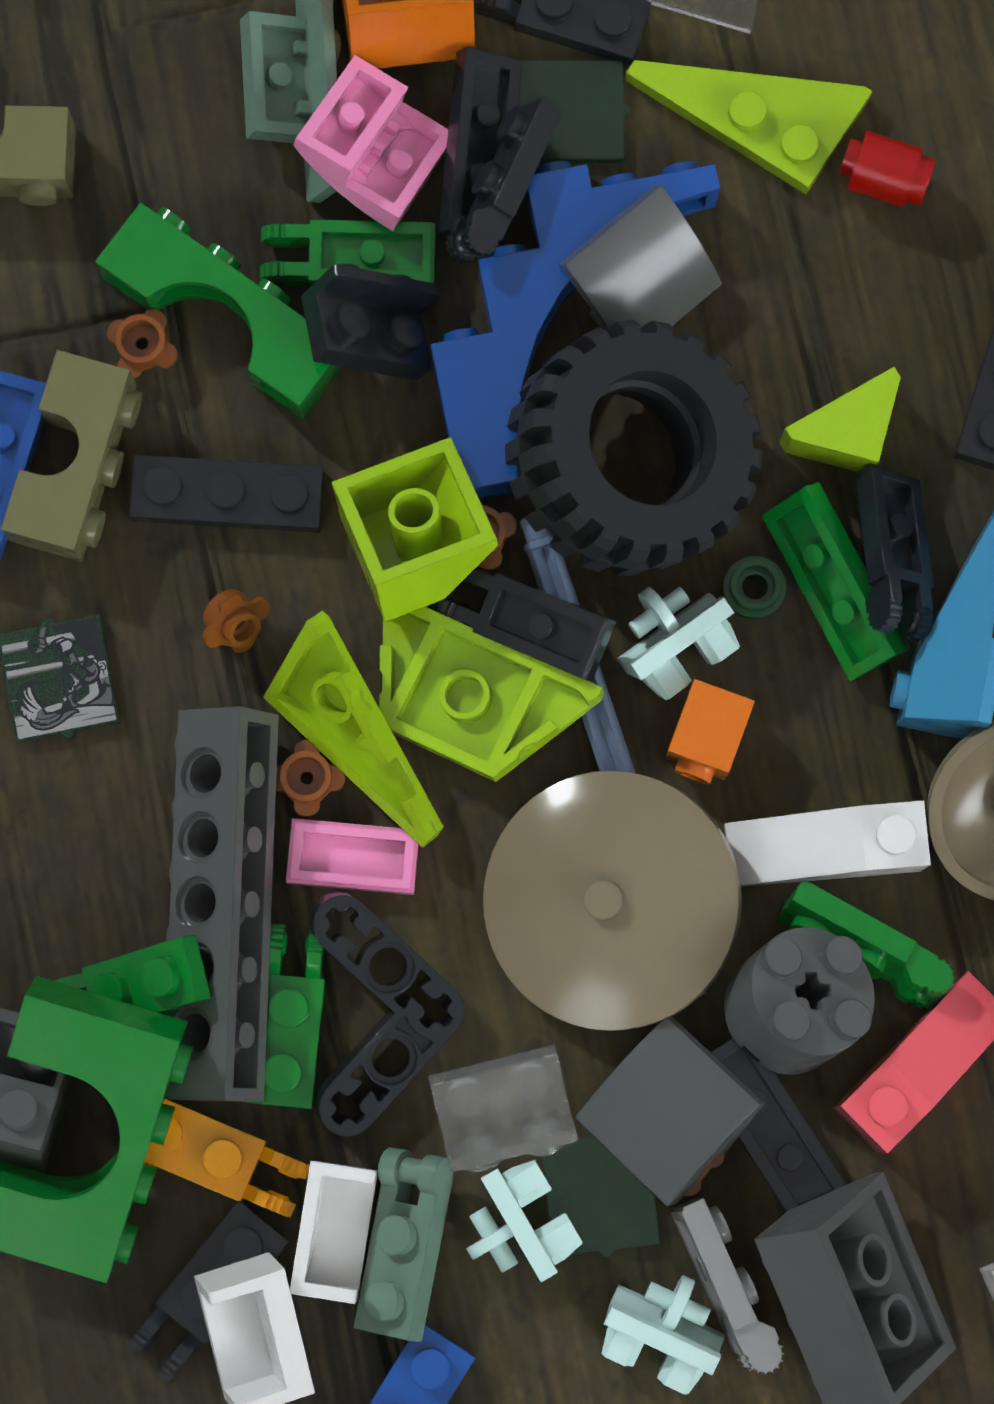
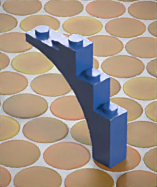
(521, 295)

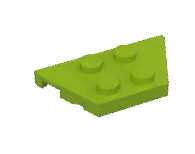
(473, 694)

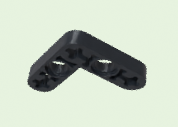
(398, 1023)

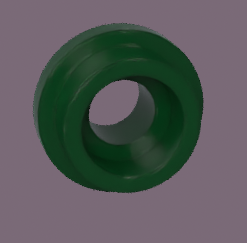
(761, 569)

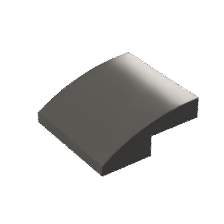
(642, 265)
(669, 1110)

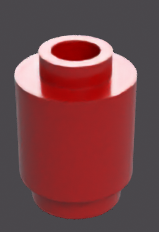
(887, 169)

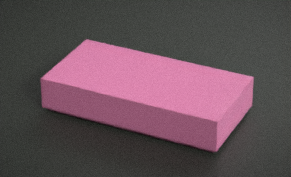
(351, 857)

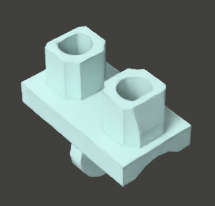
(700, 623)
(541, 1246)
(667, 1323)

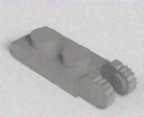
(727, 1288)

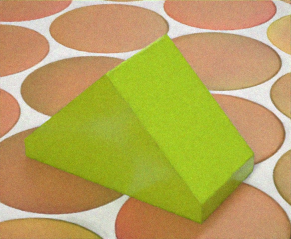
(848, 429)

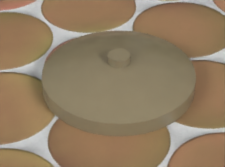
(612, 900)

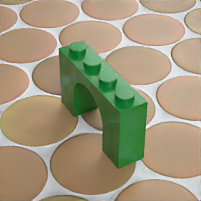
(130, 1060)

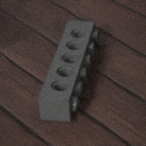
(225, 893)

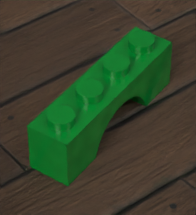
(160, 265)

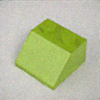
(415, 526)

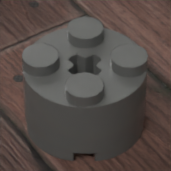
(800, 1000)

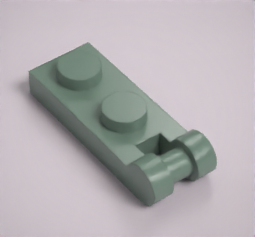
(404, 1245)

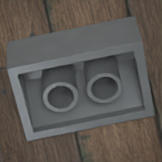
(856, 1294)

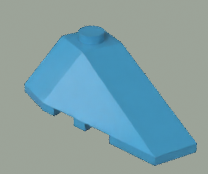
(952, 670)

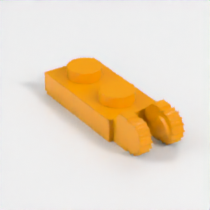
(222, 1158)

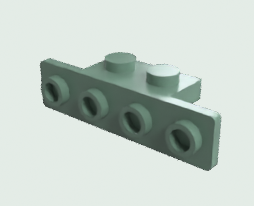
(288, 74)

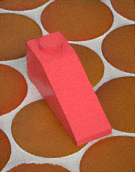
(920, 1066)

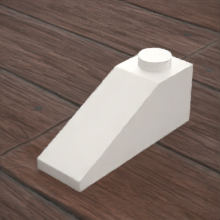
(831, 844)

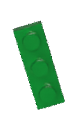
(831, 579)

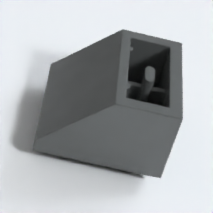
(29, 1104)

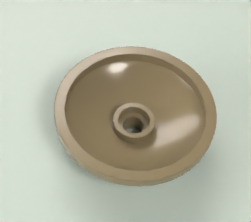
(963, 812)

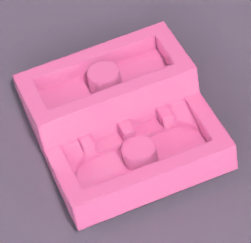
(372, 143)

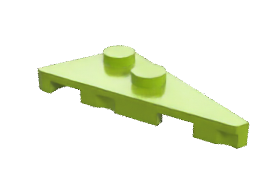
(771, 120)
(334, 709)

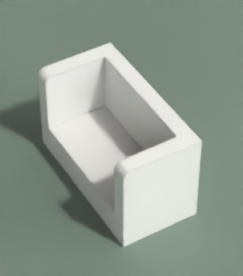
(333, 1232)
(254, 1332)

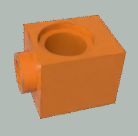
(708, 732)

